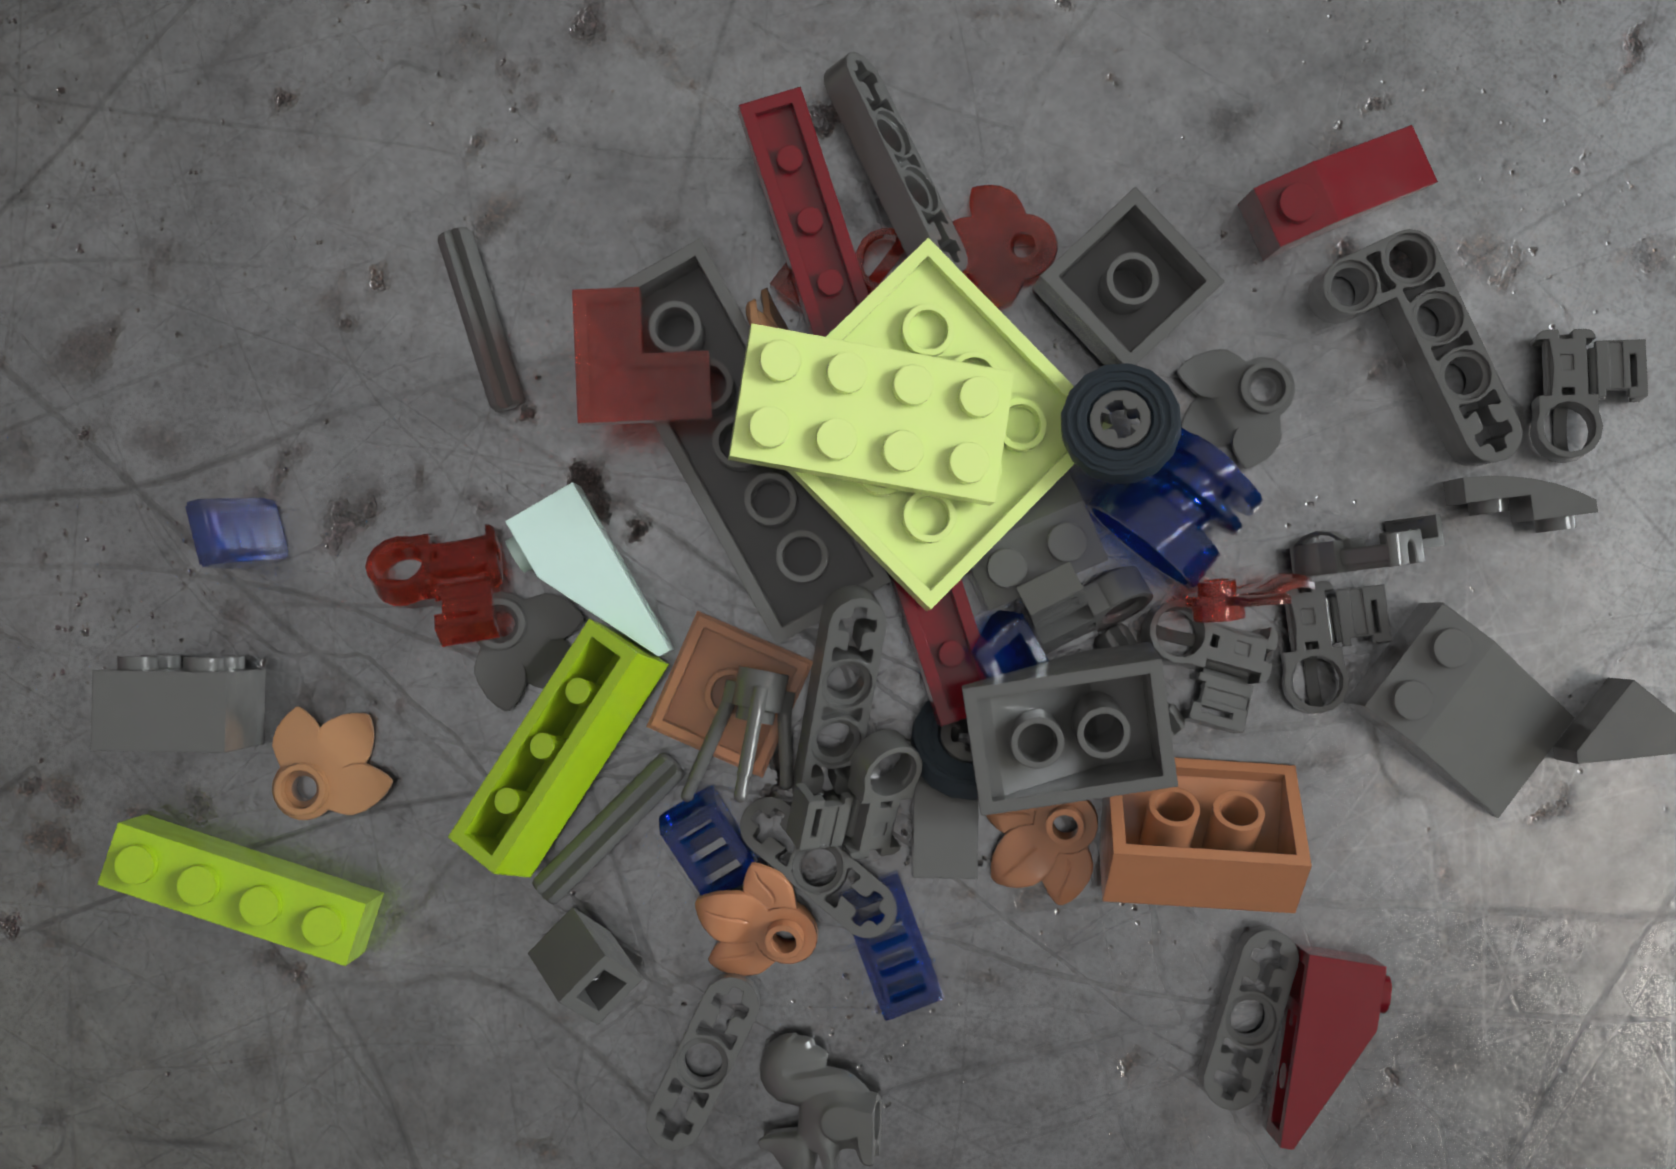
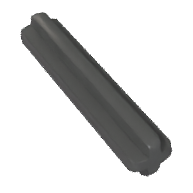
(480, 319)
(608, 828)

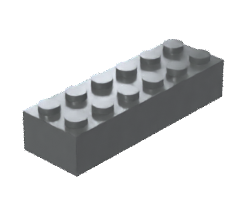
(765, 520)

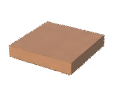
(698, 680)

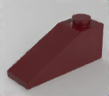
(1335, 191)
(1323, 1032)

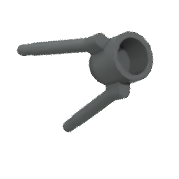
(758, 699)

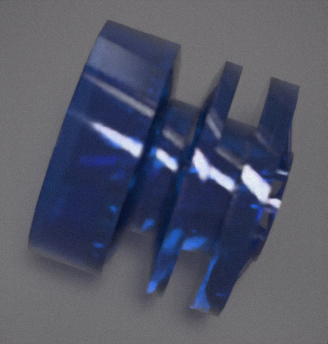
(1168, 510)

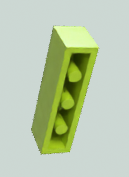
(557, 751)
(240, 888)

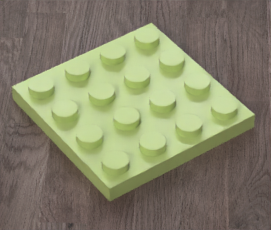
(933, 539)

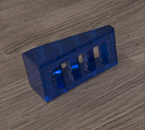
(236, 532)
(689, 815)
(910, 998)

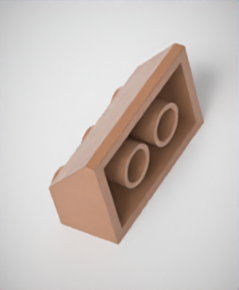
(1215, 841)

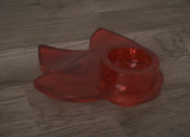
(990, 239)
(1225, 601)

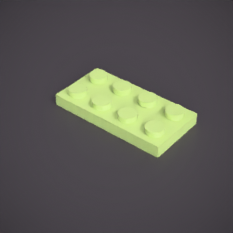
(871, 415)

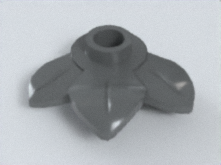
(1226, 408)
(530, 650)

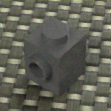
(572, 963)

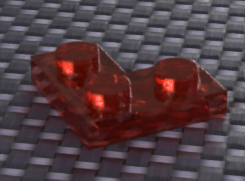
(621, 381)

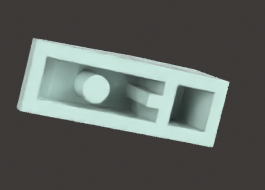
(577, 557)

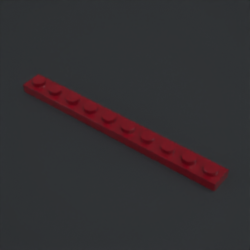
(828, 291)

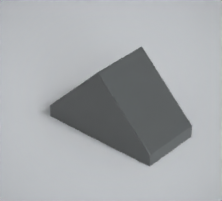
(1618, 725)

